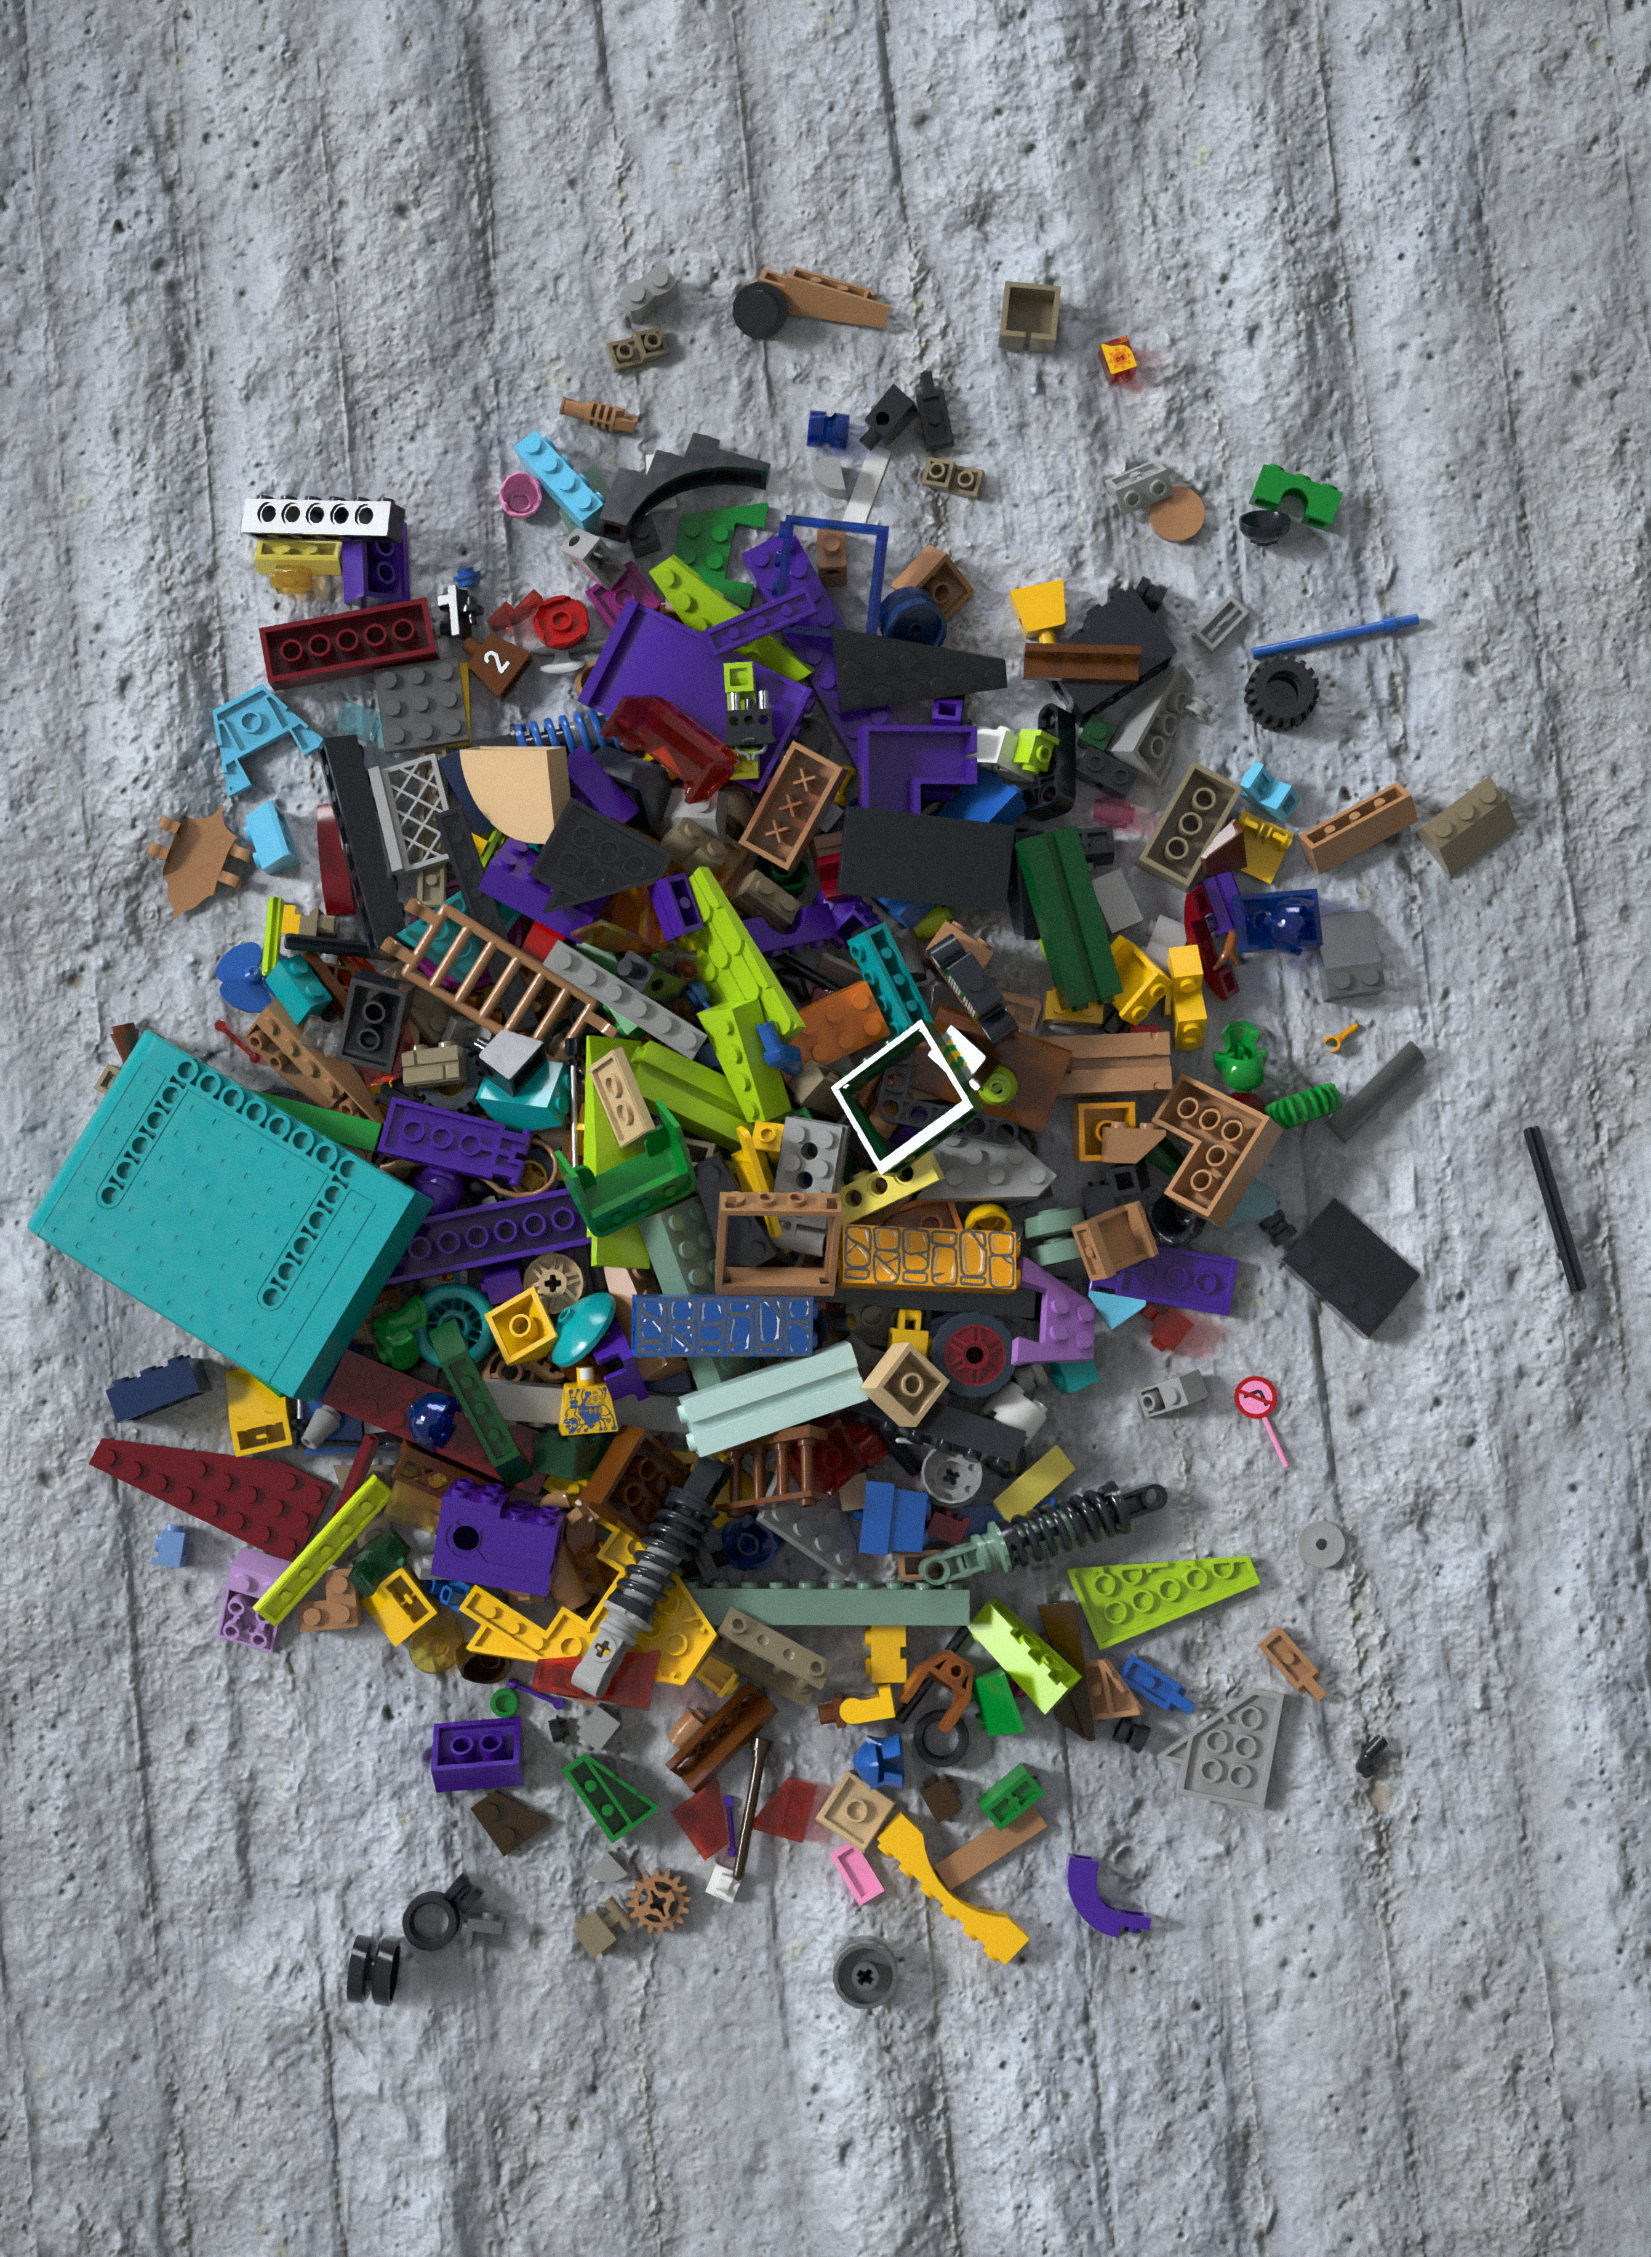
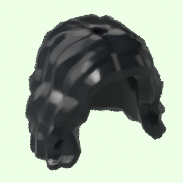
(1171, 1222)

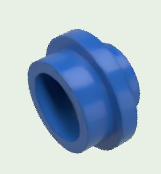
(467, 577)

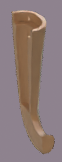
(569, 1583)

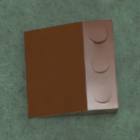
(634, 1481)

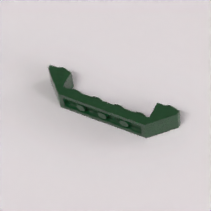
(479, 1404)

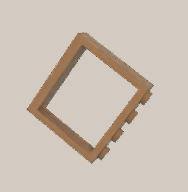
(778, 1279)

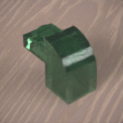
(376, 1559)

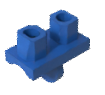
(449, 1591)

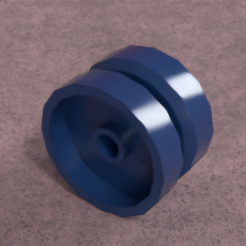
(912, 616)

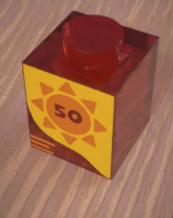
(1117, 360)

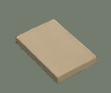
(621, 1097)

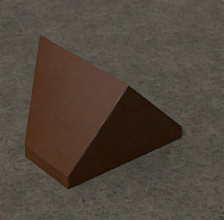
(1226, 851)

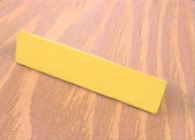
(320, 556)
(1034, 1484)

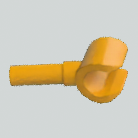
(1341, 1036)

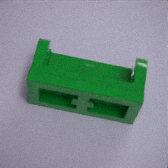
(1010, 1797)

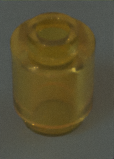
(291, 579)

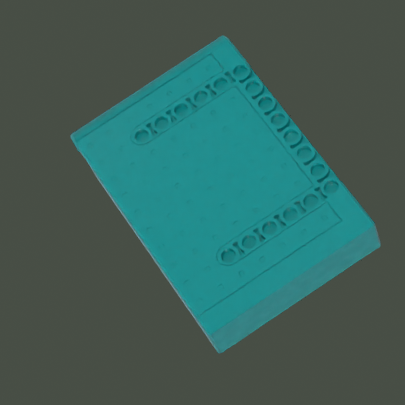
(229, 1216)

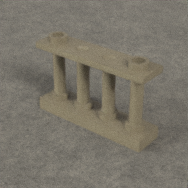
(769, 1657)

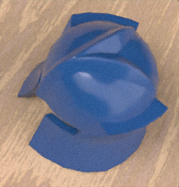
(881, 1762)

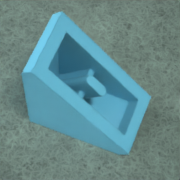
(1114, 1308)

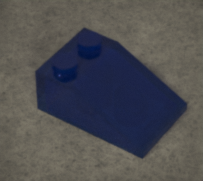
(1249, 917)

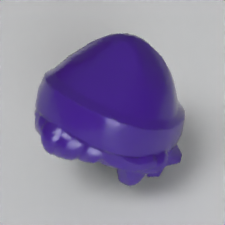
(440, 1186)

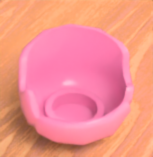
(520, 495)

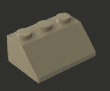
(1468, 827)

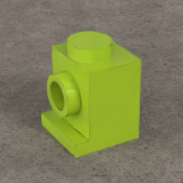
(1034, 750)

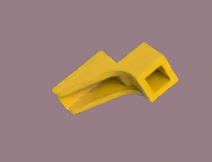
(1188, 1005)

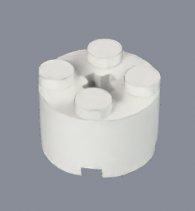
(1015, 1410)

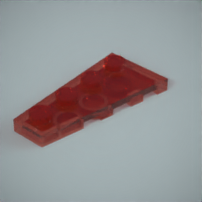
(629, 1687)

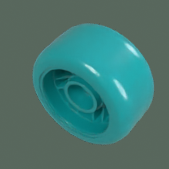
(460, 1302)

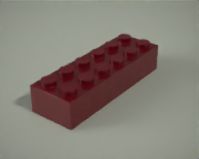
(349, 644)

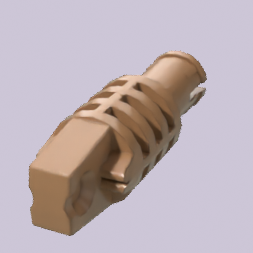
(599, 415)

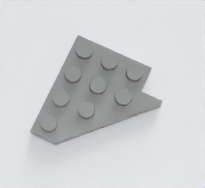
(817, 1531)

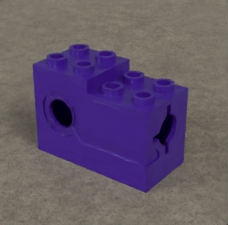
(497, 1540)

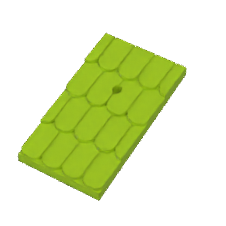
(731, 962)

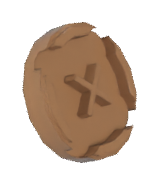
(1177, 516)

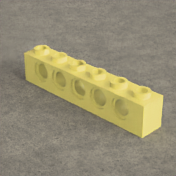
(925, 1171)

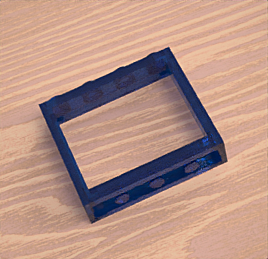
(783, 561)

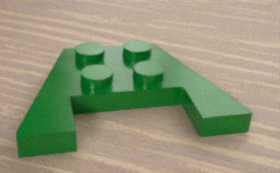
(706, 545)

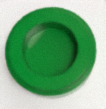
(505, 1702)

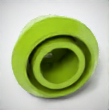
(1006, 1081)

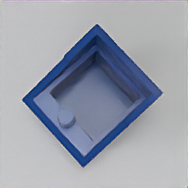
(892, 1519)

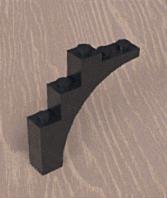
(669, 474)

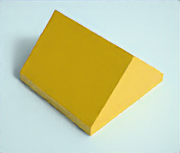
(522, 1328)

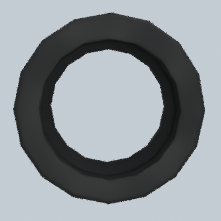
(941, 1760)
(412, 1934)

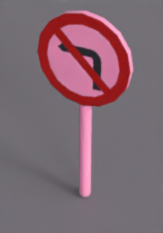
(1256, 1399)

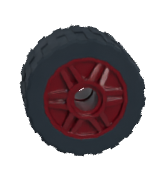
(993, 1342)

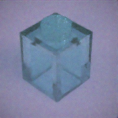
(358, 721)

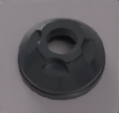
(1264, 526)

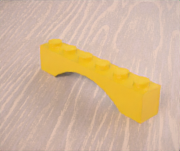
(994, 1929)

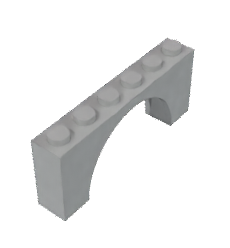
(625, 999)

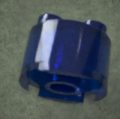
(750, 1543)

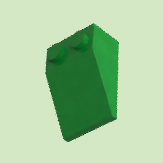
(996, 1703)

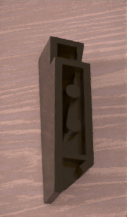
(1064, 1638)

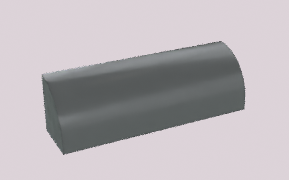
(1376, 1092)

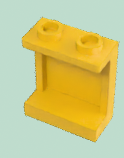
(1140, 980)

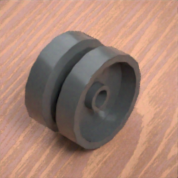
(870, 1989)

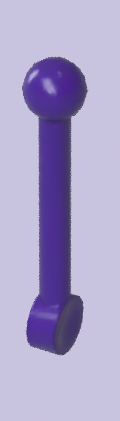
(558, 1703)
(728, 1801)

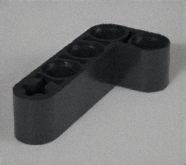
(1056, 787)

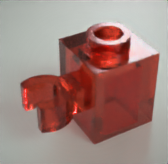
(1167, 1329)

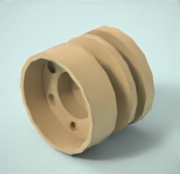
(569, 1272)

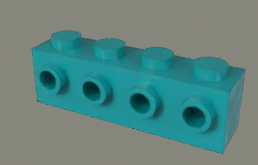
(888, 979)

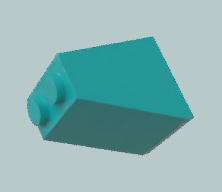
(537, 1106)

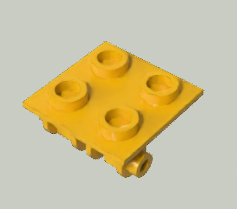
(1263, 846)

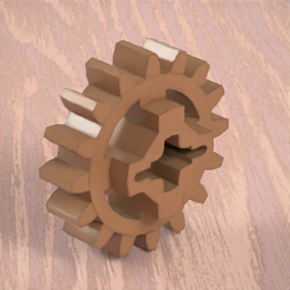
(670, 1895)

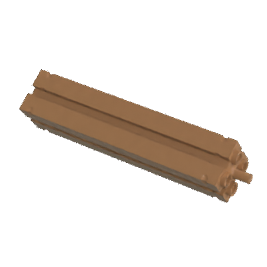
(1103, 1067)

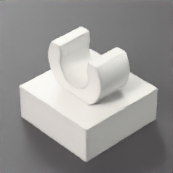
(722, 1883)

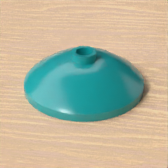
(582, 1328)

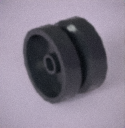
(373, 1970)

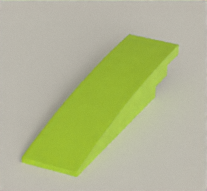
(602, 1152)

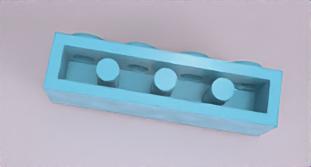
(560, 481)

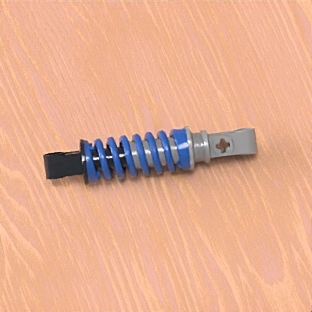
(569, 735)

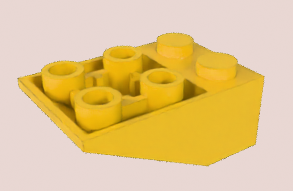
(257, 1415)

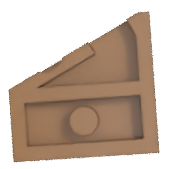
(1109, 1692)

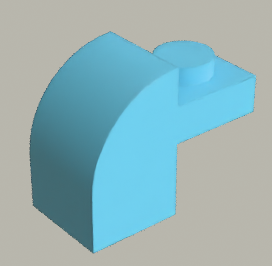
(1268, 793)

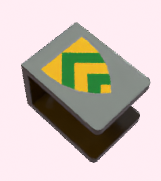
(972, 1057)

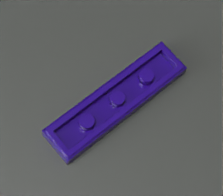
(759, 622)

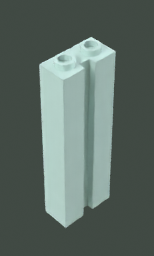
(771, 1399)

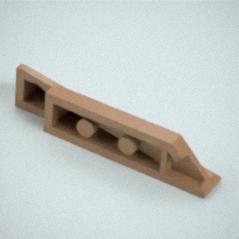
(827, 298)

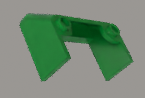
(635, 1186)

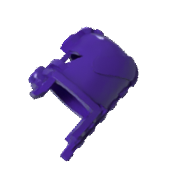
(848, 916)

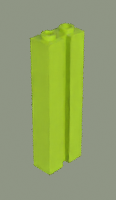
(693, 1095)

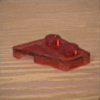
(788, 1810)
(703, 1820)

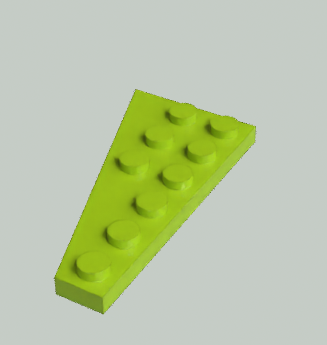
(703, 607)
(1141, 1596)

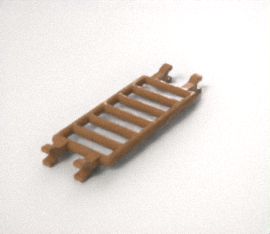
(519, 957)

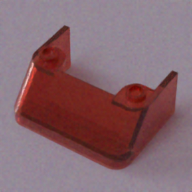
(675, 742)

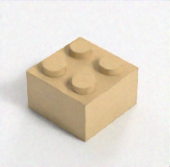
(904, 1384)

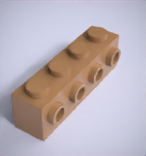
(1358, 828)

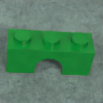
(1318, 500)

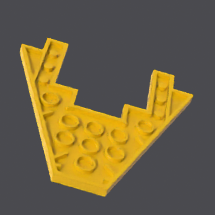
(679, 1631)

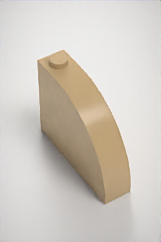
(518, 787)

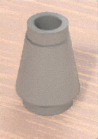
(321, 1426)

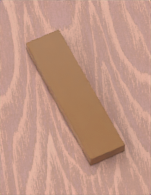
(988, 1848)

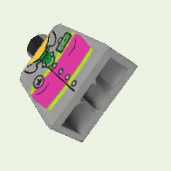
(583, 549)

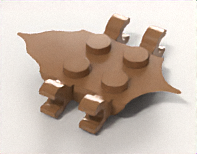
(198, 859)

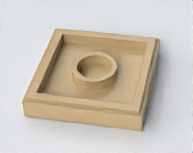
(855, 1811)

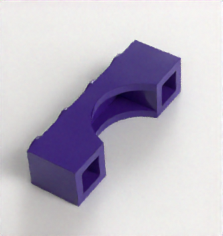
(810, 927)

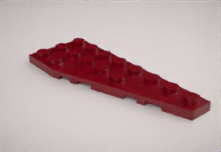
(243, 1496)

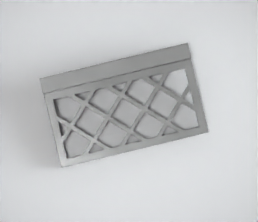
(390, 818)

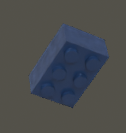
(158, 1388)

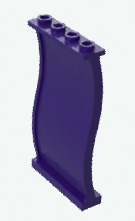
(667, 659)

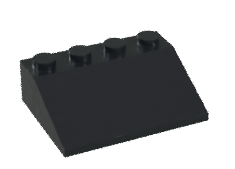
(1349, 1268)

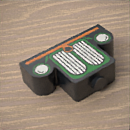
(973, 989)

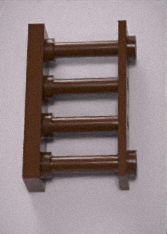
(780, 1442)

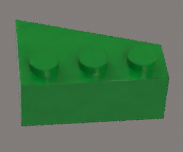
(608, 1798)

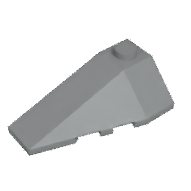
(1149, 731)
(709, 814)

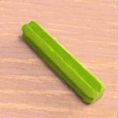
(272, 934)

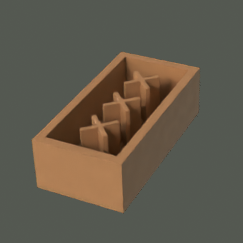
(793, 806)

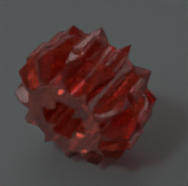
(868, 1445)

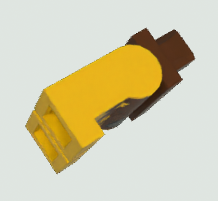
(858, 1708)

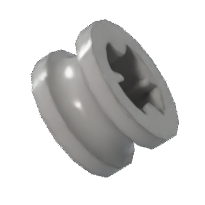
(1198, 709)

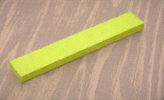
(323, 1551)

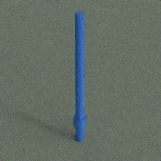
(1387, 625)

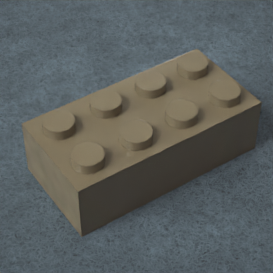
(1188, 826)

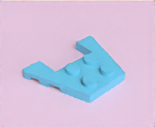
(252, 724)

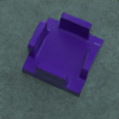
(624, 1381)

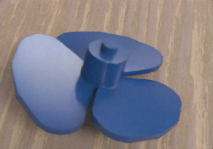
(244, 979)

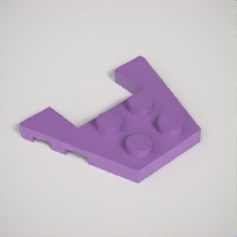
(1065, 1322)

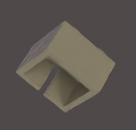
(1029, 316)

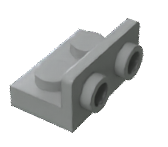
(1140, 486)

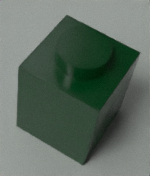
(1096, 733)

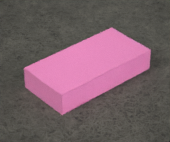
(857, 1873)

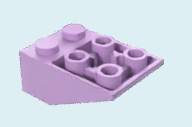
(248, 1581)

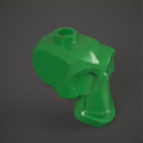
(1241, 1061)
(396, 1336)

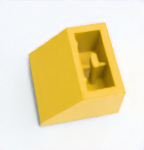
(401, 1605)

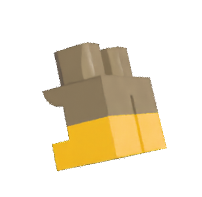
(314, 924)

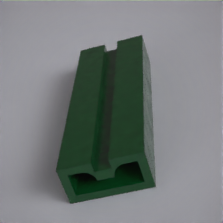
(1069, 919)

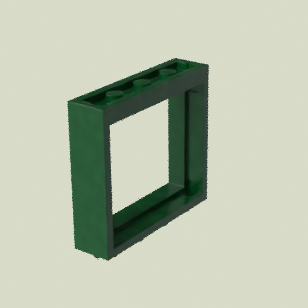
(931, 1136)

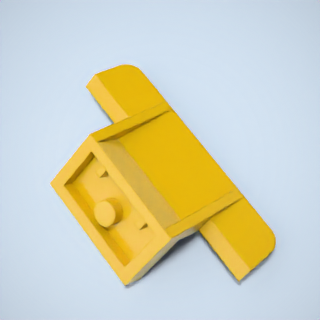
(755, 1174)

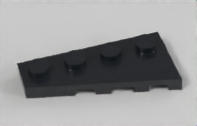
(746, 1236)

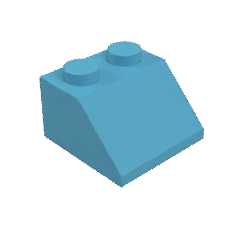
(271, 839)

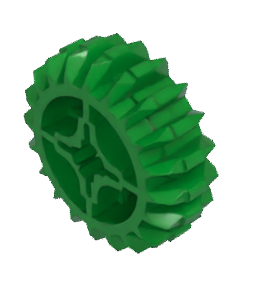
(1305, 1106)

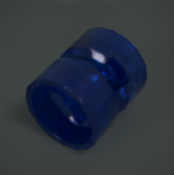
(828, 430)

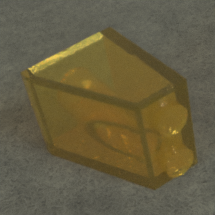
(412, 1506)

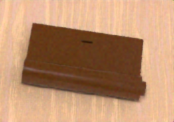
(1034, 1062)

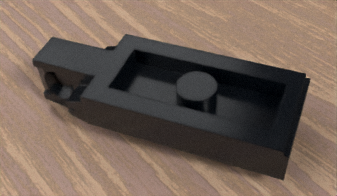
(933, 414)

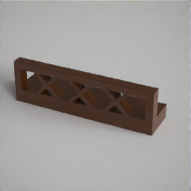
(1081, 662)
(329, 981)
(438, 1464)
(724, 1738)

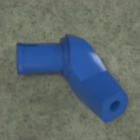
(777, 1054)

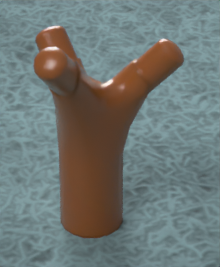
(1228, 952)

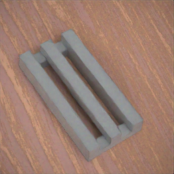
(1205, 641)

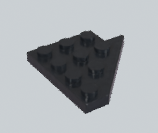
(594, 858)

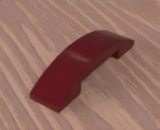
(335, 878)
(1196, 907)

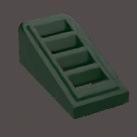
(1165, 1157)

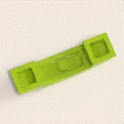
(741, 678)

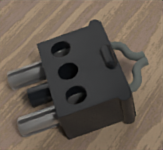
(750, 735)

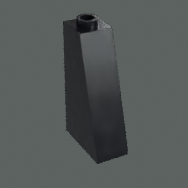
(1018, 897)

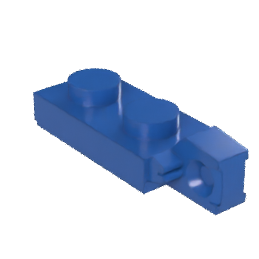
(1155, 1685)

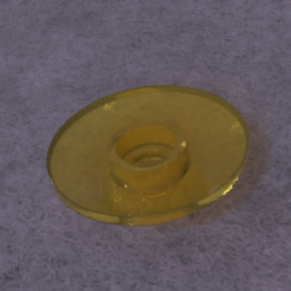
(442, 1653)

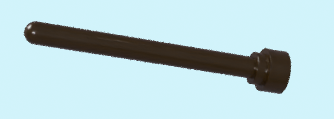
(760, 1750)

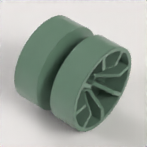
(1055, 1230)

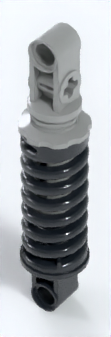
(634, 1598)

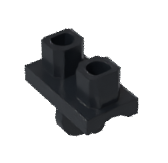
(462, 613)

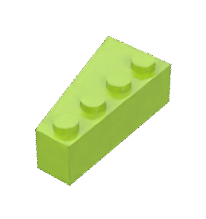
(741, 1054)
(1023, 1655)

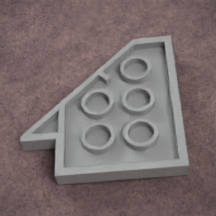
(986, 1171)
(1230, 1752)

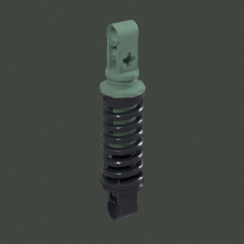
(1045, 1531)

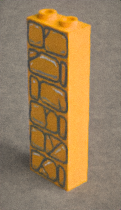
(928, 1259)

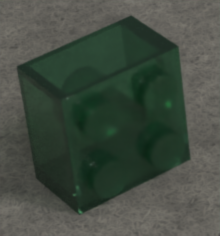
(569, 1455)

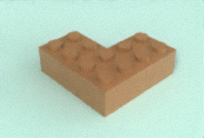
(1226, 1145)

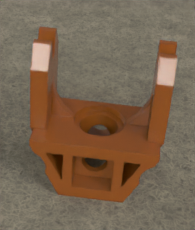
(958, 1683)

